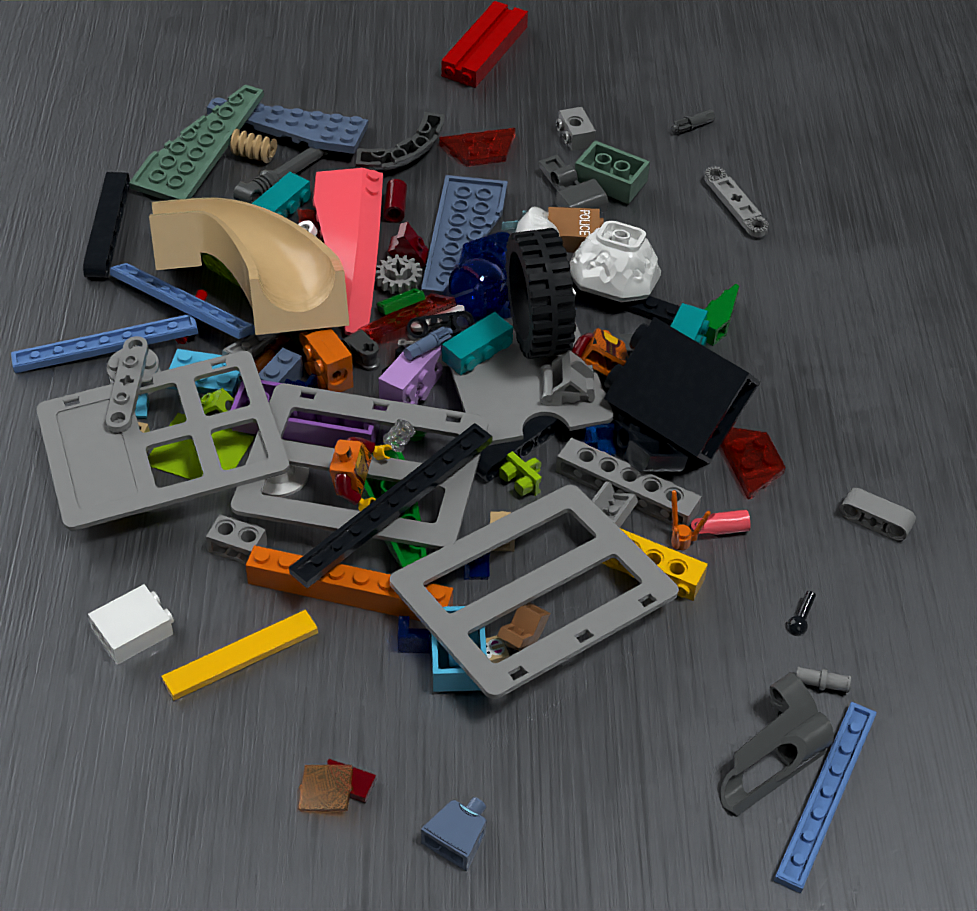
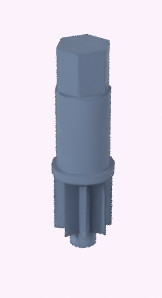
(432, 340)

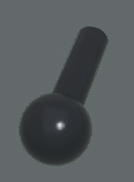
(797, 624)

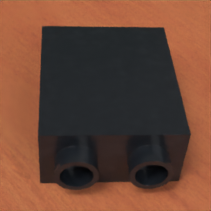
(680, 388)

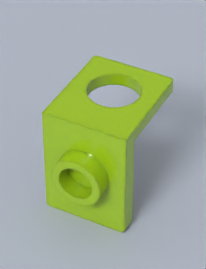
(216, 400)

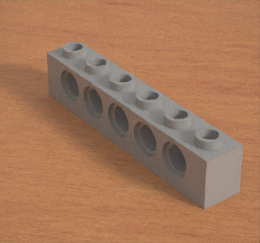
(654, 494)

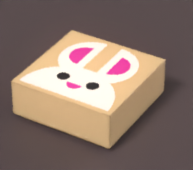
(496, 649)

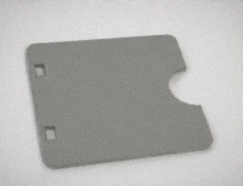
(510, 391)

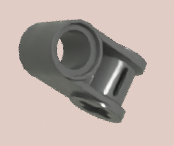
(363, 350)

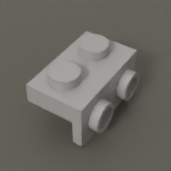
(615, 504)

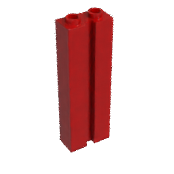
(484, 44)

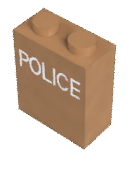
(574, 224)

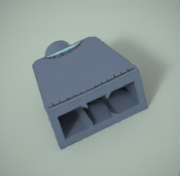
(456, 831)

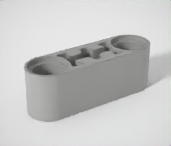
(877, 514)

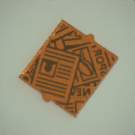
(326, 788)

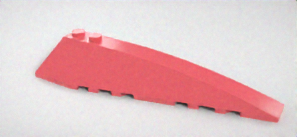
(350, 226)

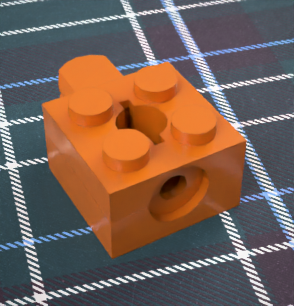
(327, 359)

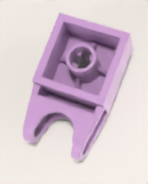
(410, 380)

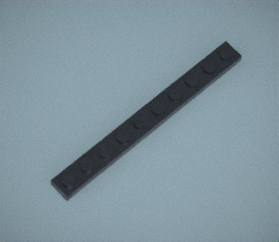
(389, 505)

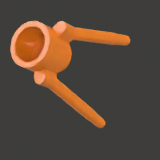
(682, 534)

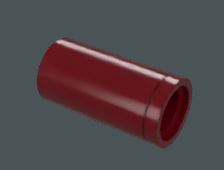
(395, 200)

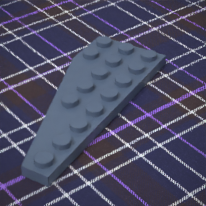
(465, 213)

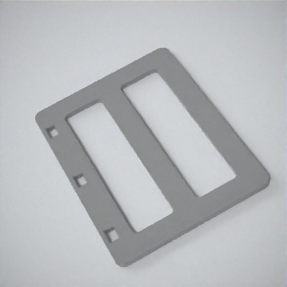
(288, 398)
(559, 646)

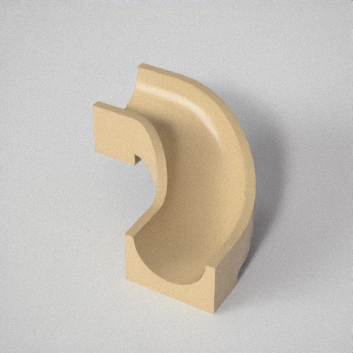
(281, 267)

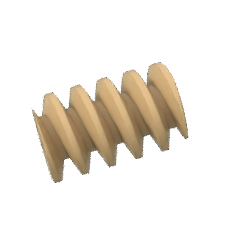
(252, 147)

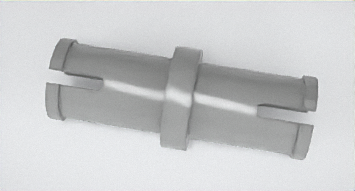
(824, 679)

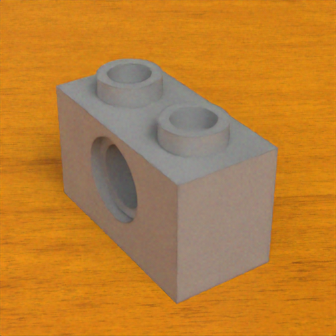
(576, 128)

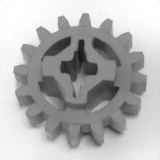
(398, 274)

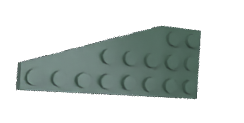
(187, 160)

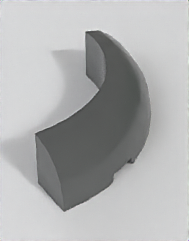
(405, 151)

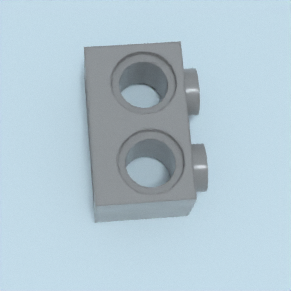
(234, 538)

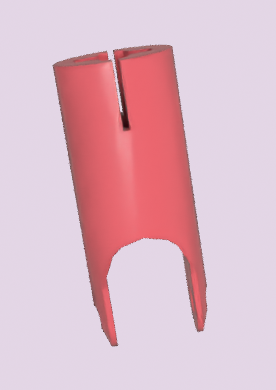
(725, 523)

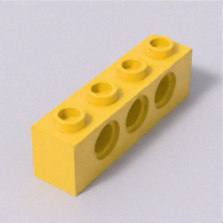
(682, 569)

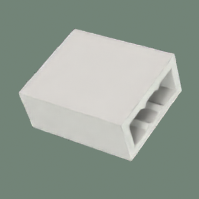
(131, 623)

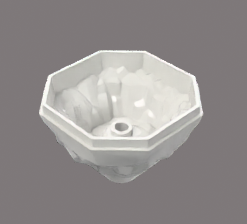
(616, 263)

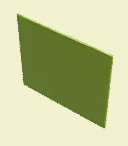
(182, 459)

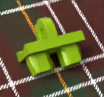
(526, 482)

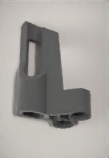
(797, 735)

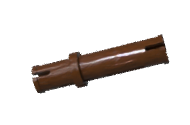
(271, 350)

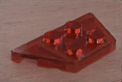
(480, 147)
(752, 459)

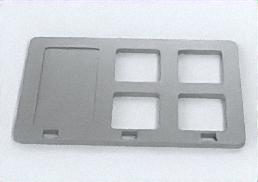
(109, 473)

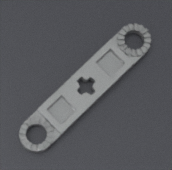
(744, 210)
(125, 398)

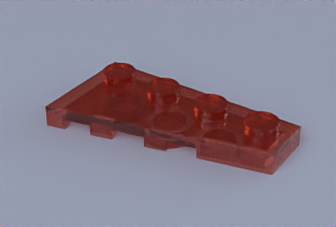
(398, 319)

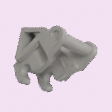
(575, 378)

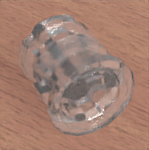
(401, 440)

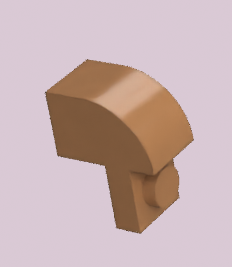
(525, 627)

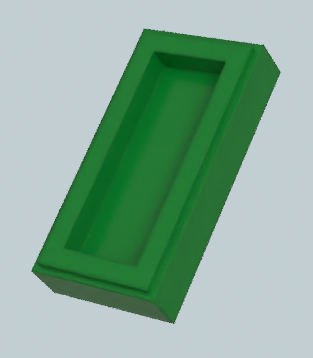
(400, 301)

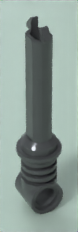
(254, 189)

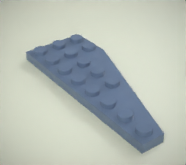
(317, 129)

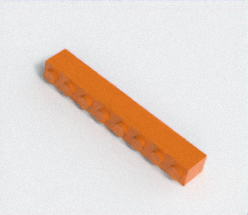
(340, 585)

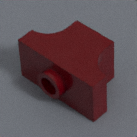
(409, 244)

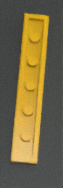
(239, 654)

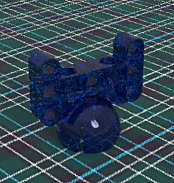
(484, 271)

